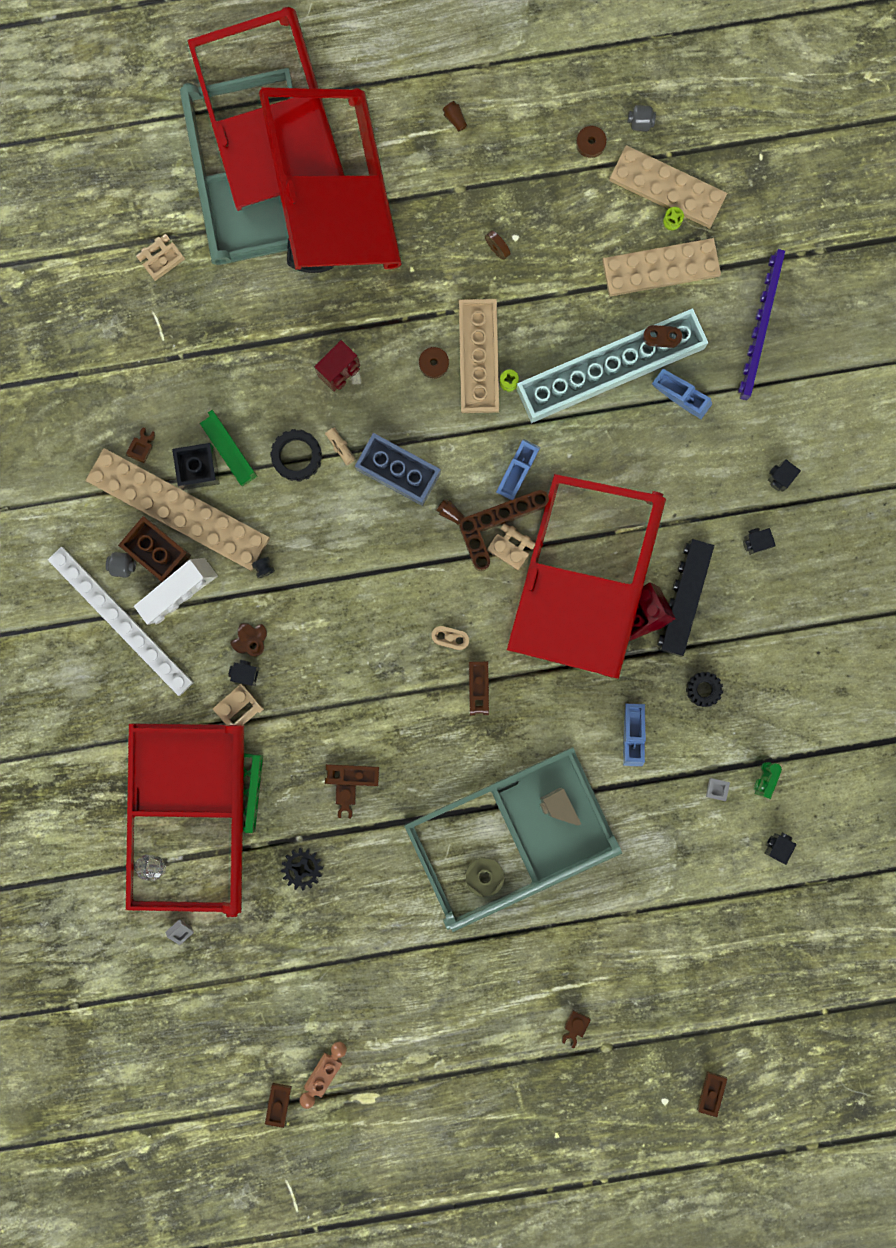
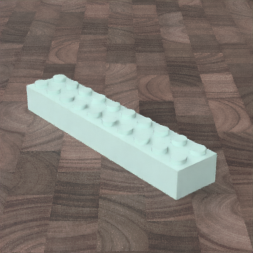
(607, 368)

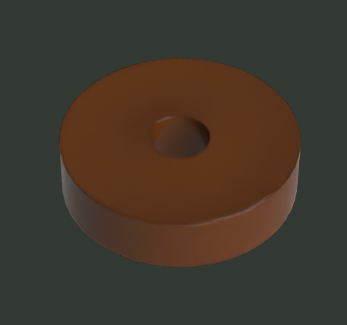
(591, 133)
(497, 245)
(437, 370)

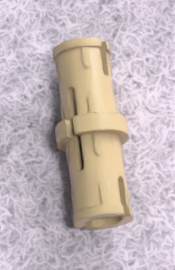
(340, 446)

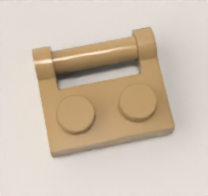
(236, 702)

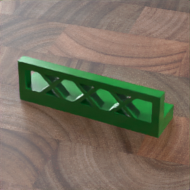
(228, 449)
(254, 790)

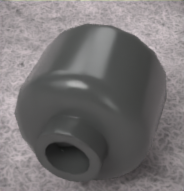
(642, 118)
(120, 564)

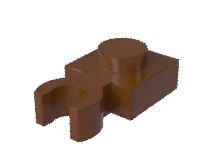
(140, 447)
(345, 797)
(576, 1025)

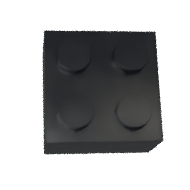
(195, 466)

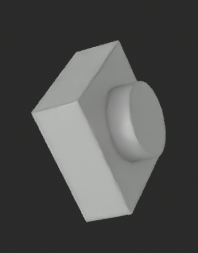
(717, 789)
(179, 932)

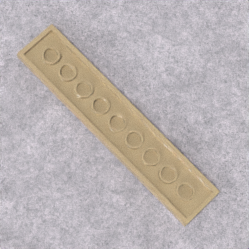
(177, 509)

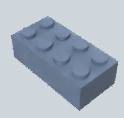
(398, 469)

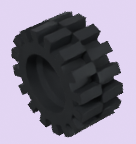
(715, 685)

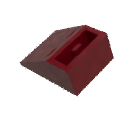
(652, 612)

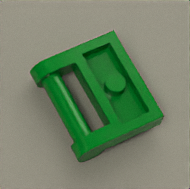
(766, 784)

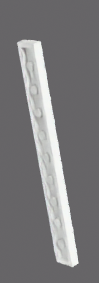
(120, 621)

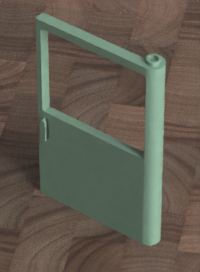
(232, 233)
(547, 845)

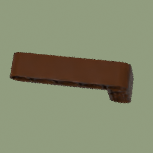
(497, 520)

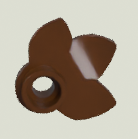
(248, 637)

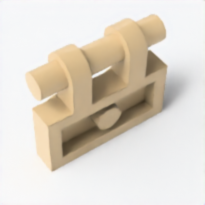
(164, 260)
(509, 552)

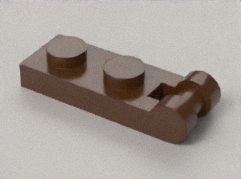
(478, 687)
(352, 775)

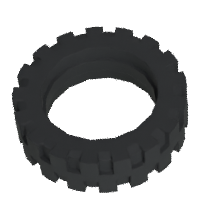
(290, 436)

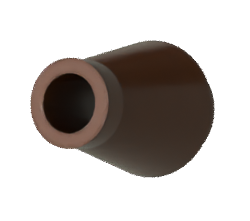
(454, 115)
(450, 511)

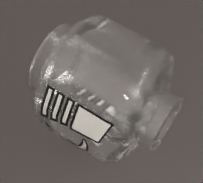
(150, 867)

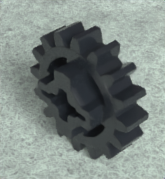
(293, 866)

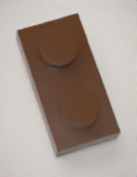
(712, 1094)
(278, 1105)

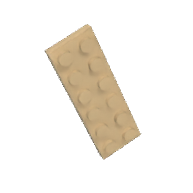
(667, 186)
(661, 267)
(479, 356)

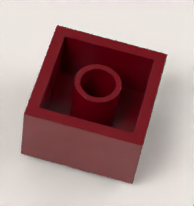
(337, 366)

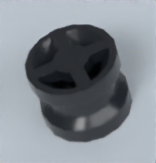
(263, 567)

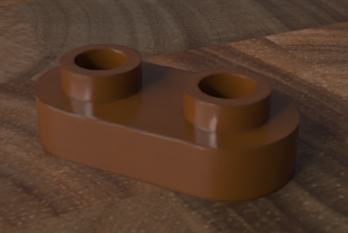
(663, 336)

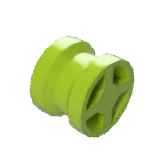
(675, 214)
(509, 385)

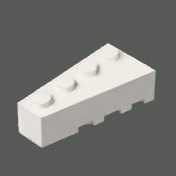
(175, 590)

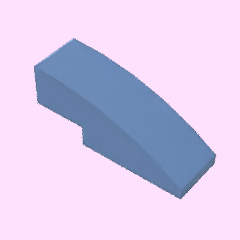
(682, 393)
(518, 469)
(634, 735)

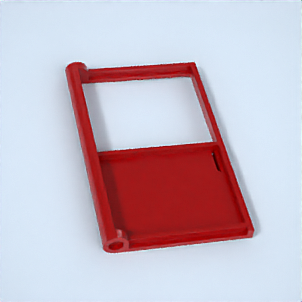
(299, 125)
(335, 216)
(578, 615)
(187, 774)

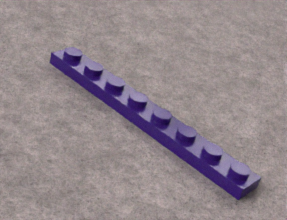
(759, 332)

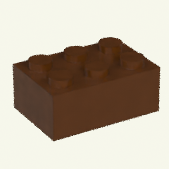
(154, 549)

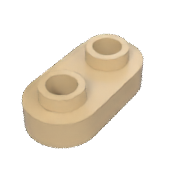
(450, 638)

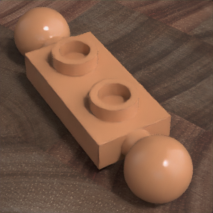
(323, 1075)

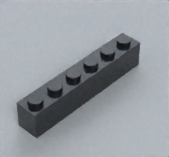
(686, 596)

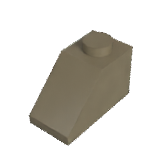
(559, 806)

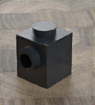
(783, 475)
(758, 540)
(243, 673)
(780, 847)

